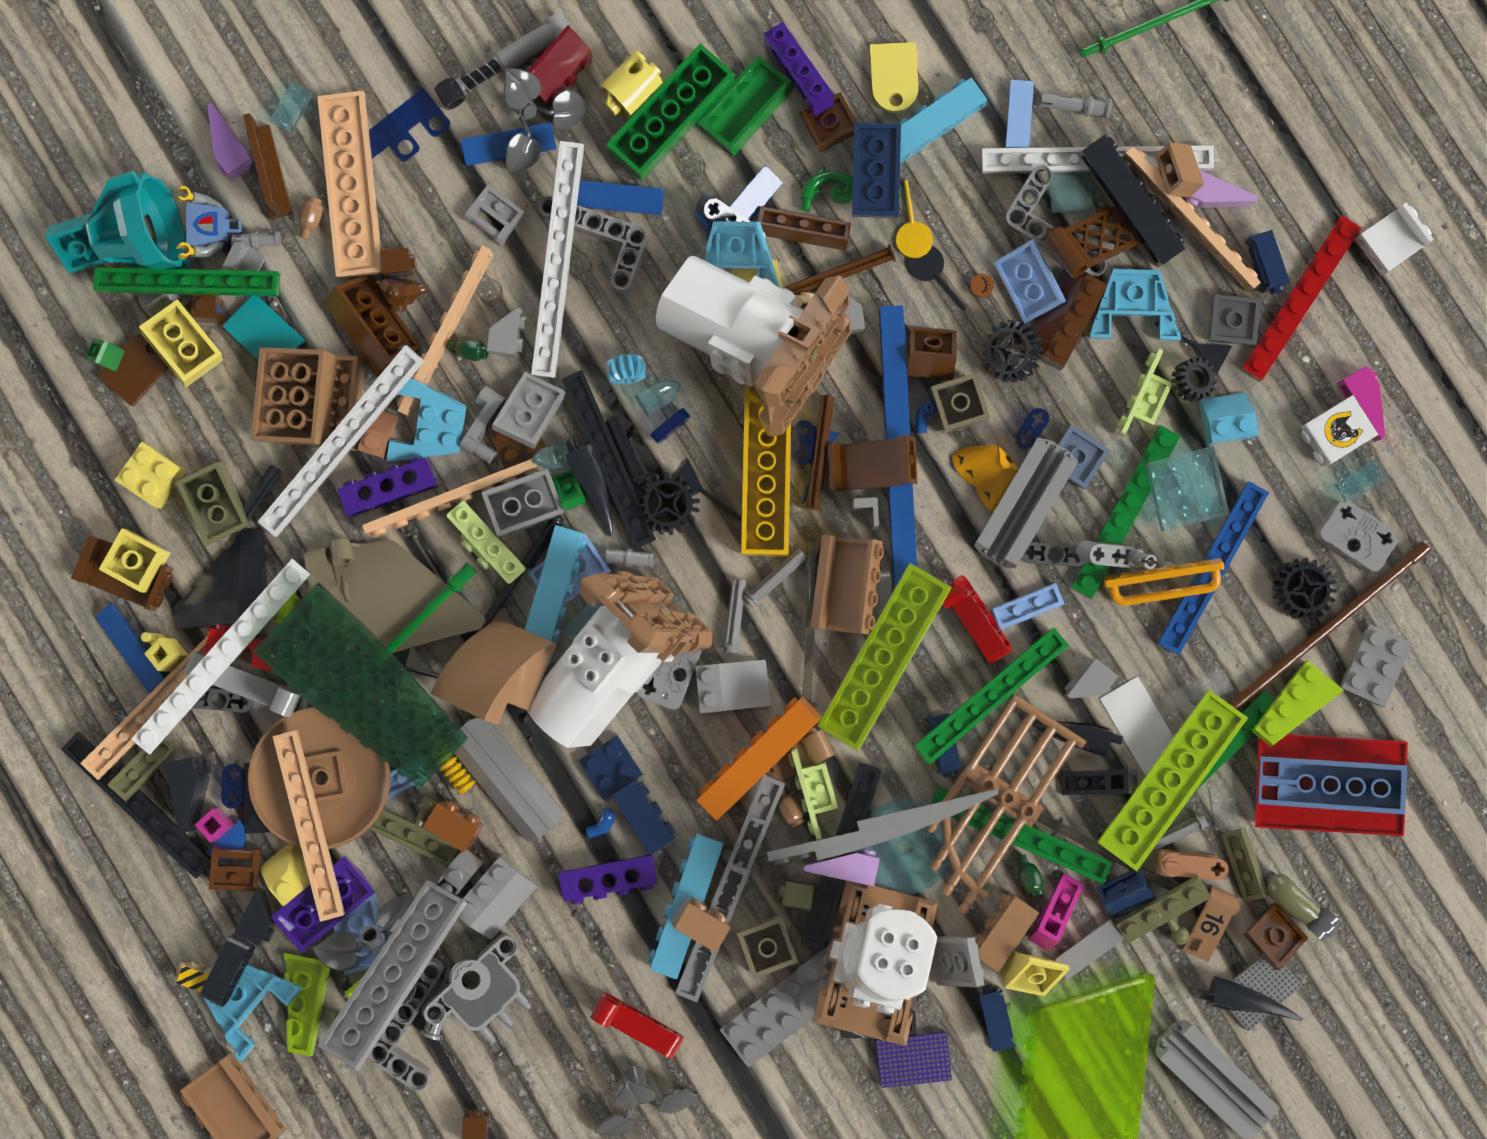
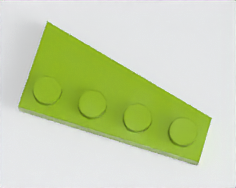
(1299, 700)
(306, 1008)

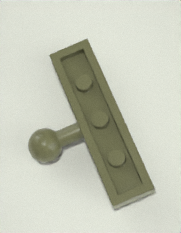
(413, 834)
(1163, 911)

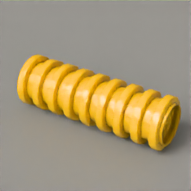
(457, 775)

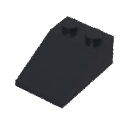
(188, 787)

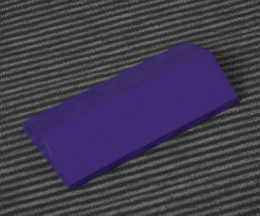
(300, 916)

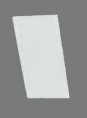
(1138, 722)

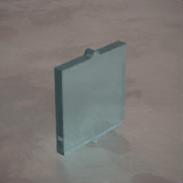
(1071, 193)

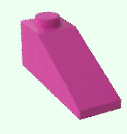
(1366, 390)
(1056, 913)

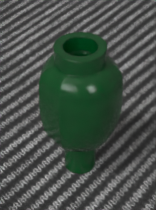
(469, 349)
(1030, 877)

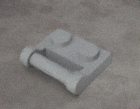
(498, 208)

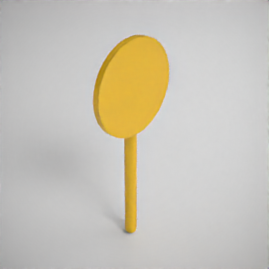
(913, 238)

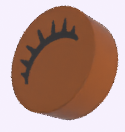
(981, 285)

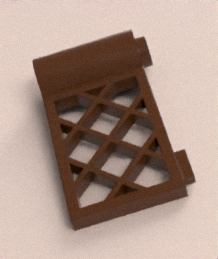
(1072, 251)

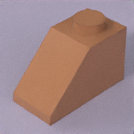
(377, 437)

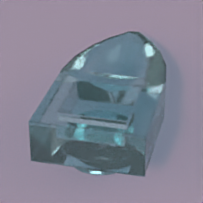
(657, 396)
(552, 457)

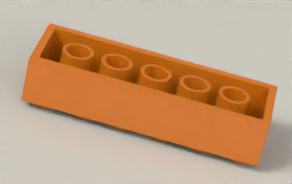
(757, 760)

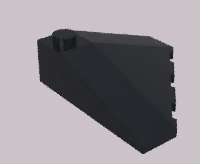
(228, 585)

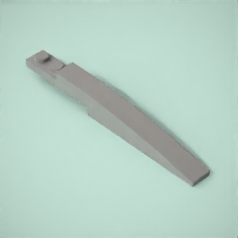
(880, 829)
(733, 880)

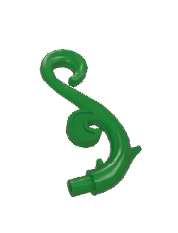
(821, 177)

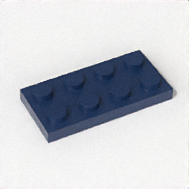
(876, 170)

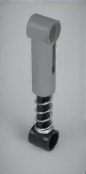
(453, 91)

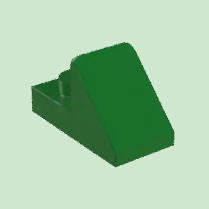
(104, 354)
(569, 490)

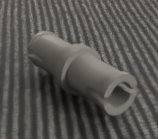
(258, 239)
(629, 558)

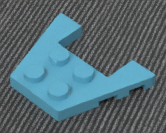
(740, 246)
(1135, 294)
(438, 424)
(248, 993)

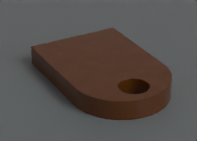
(136, 371)

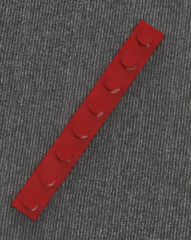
(1301, 298)

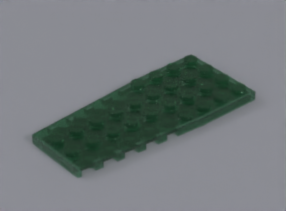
(360, 685)

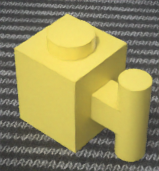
(164, 652)

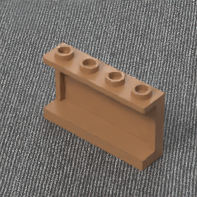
(847, 585)
(231, 1103)

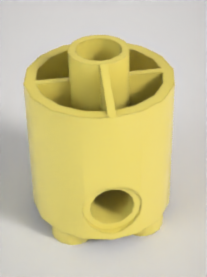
(630, 85)

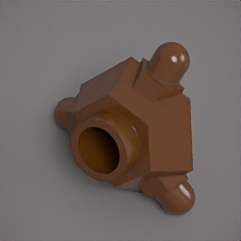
(400, 292)

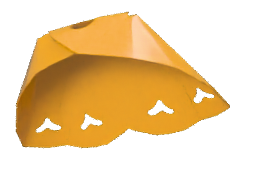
(989, 470)

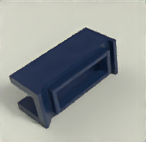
(1268, 262)
(949, 760)
(996, 1018)

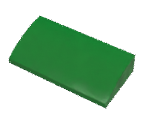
(746, 105)

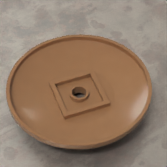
(346, 802)

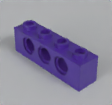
(798, 69)
(351, 490)
(571, 878)

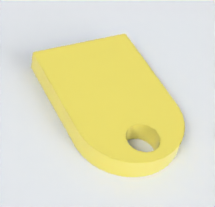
(894, 74)

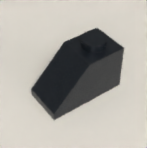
(256, 921)

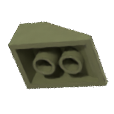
(213, 502)

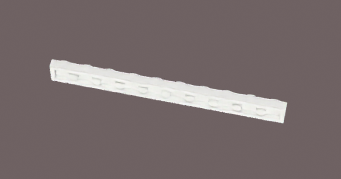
(1068, 160)
(557, 259)
(341, 441)
(220, 656)

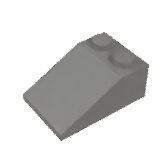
(522, 503)
(732, 686)

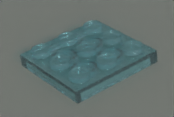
(1187, 488)

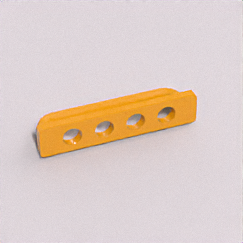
(1213, 566)

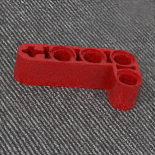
(977, 619)
(637, 1025)

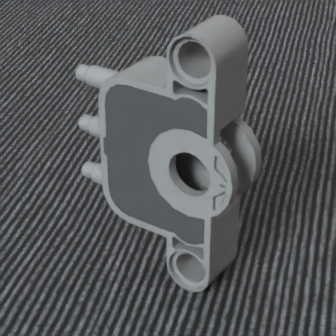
(487, 998)

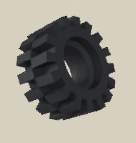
(1183, 382)

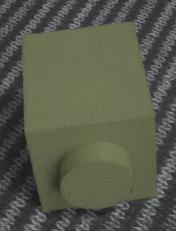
(796, 894)

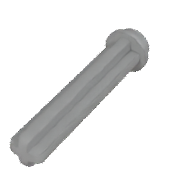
(775, 577)
(734, 616)
(1181, 830)

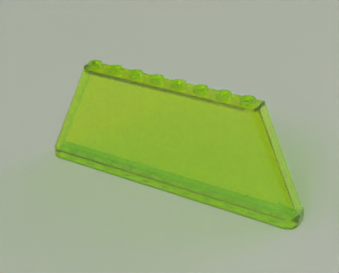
(1087, 1062)

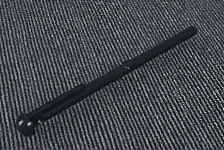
(528, 561)

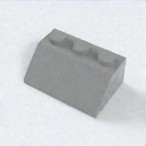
(496, 897)

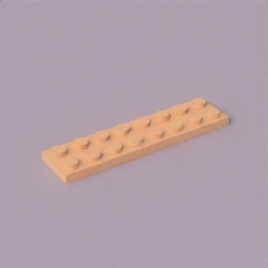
(350, 184)

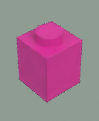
(214, 824)

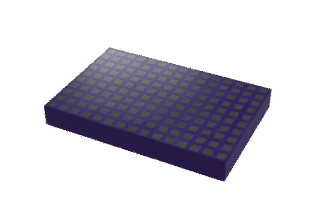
(919, 1062)

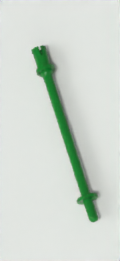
(1103, 44)
(453, 585)

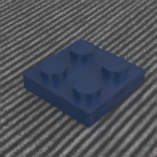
(610, 767)

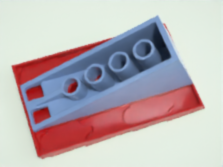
(1332, 785)

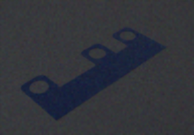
(396, 125)

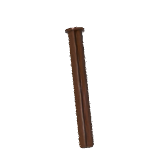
(845, 270)
(819, 453)

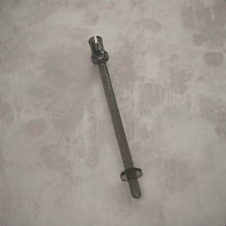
(811, 566)
(1057, 826)

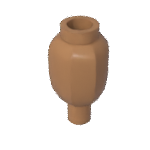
(310, 216)
(790, 810)

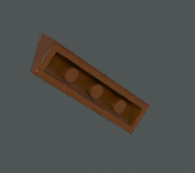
(804, 228)

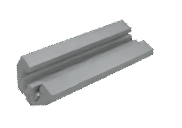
(1026, 503)
(508, 780)
(1215, 1079)

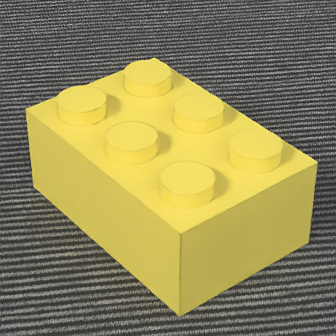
(181, 343)

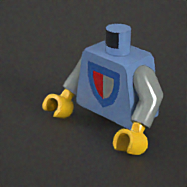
(206, 225)

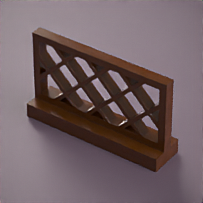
(268, 168)

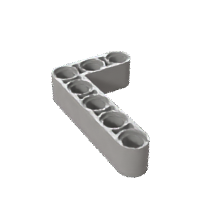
(1029, 218)
(601, 232)
(254, 687)
(402, 1024)

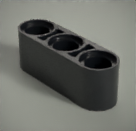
(227, 970)

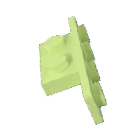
(1149, 398)
(481, 541)
(817, 790)

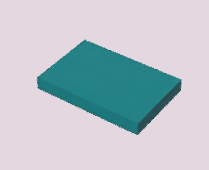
(259, 326)

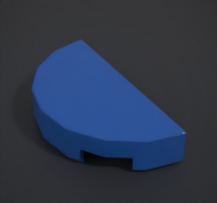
(233, 839)

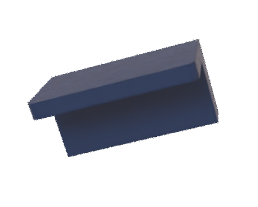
(1125, 893)

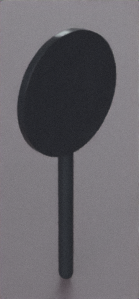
(930, 267)

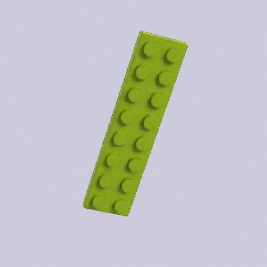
(884, 656)
(1172, 780)

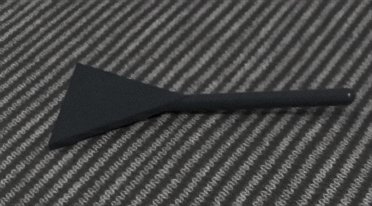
(1213, 353)
(688, 471)

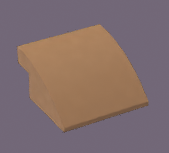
(304, 395)
(495, 669)

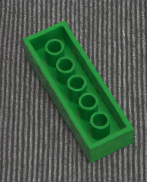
(670, 112)

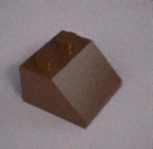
(932, 353)

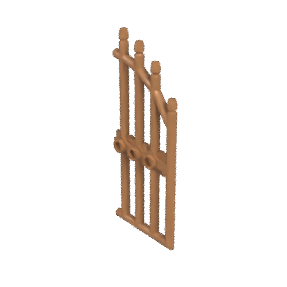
(1008, 799)

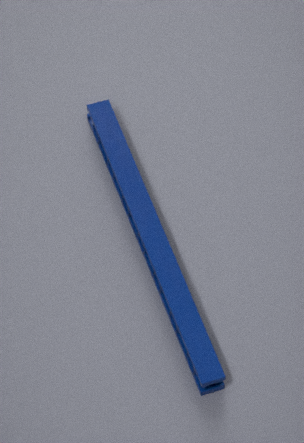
(896, 424)

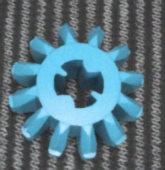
(626, 369)

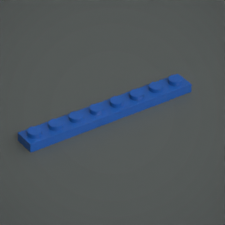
(1223, 547)

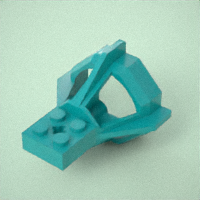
(118, 230)

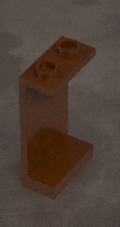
(872, 464)
(88, 572)

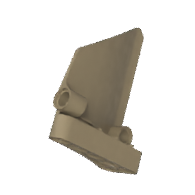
(388, 590)

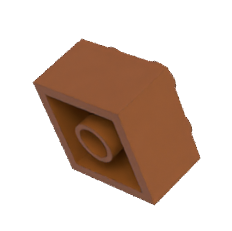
(454, 825)

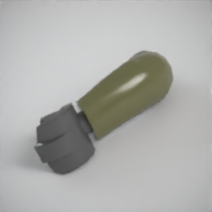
(1298, 904)

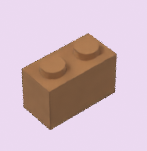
(1179, 169)

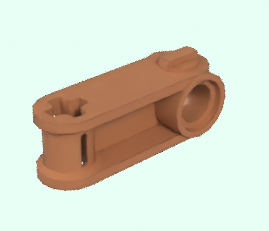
(1186, 864)

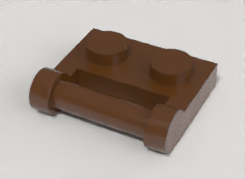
(234, 876)

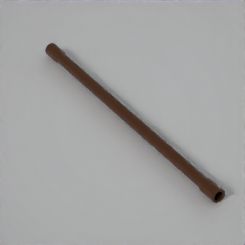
(1410, 559)

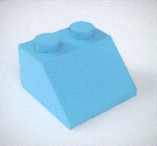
(1228, 419)

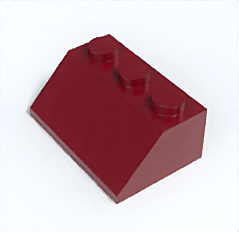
(560, 65)

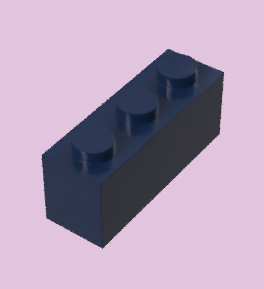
(644, 816)

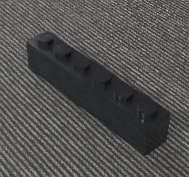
(1132, 200)

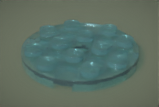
(908, 871)

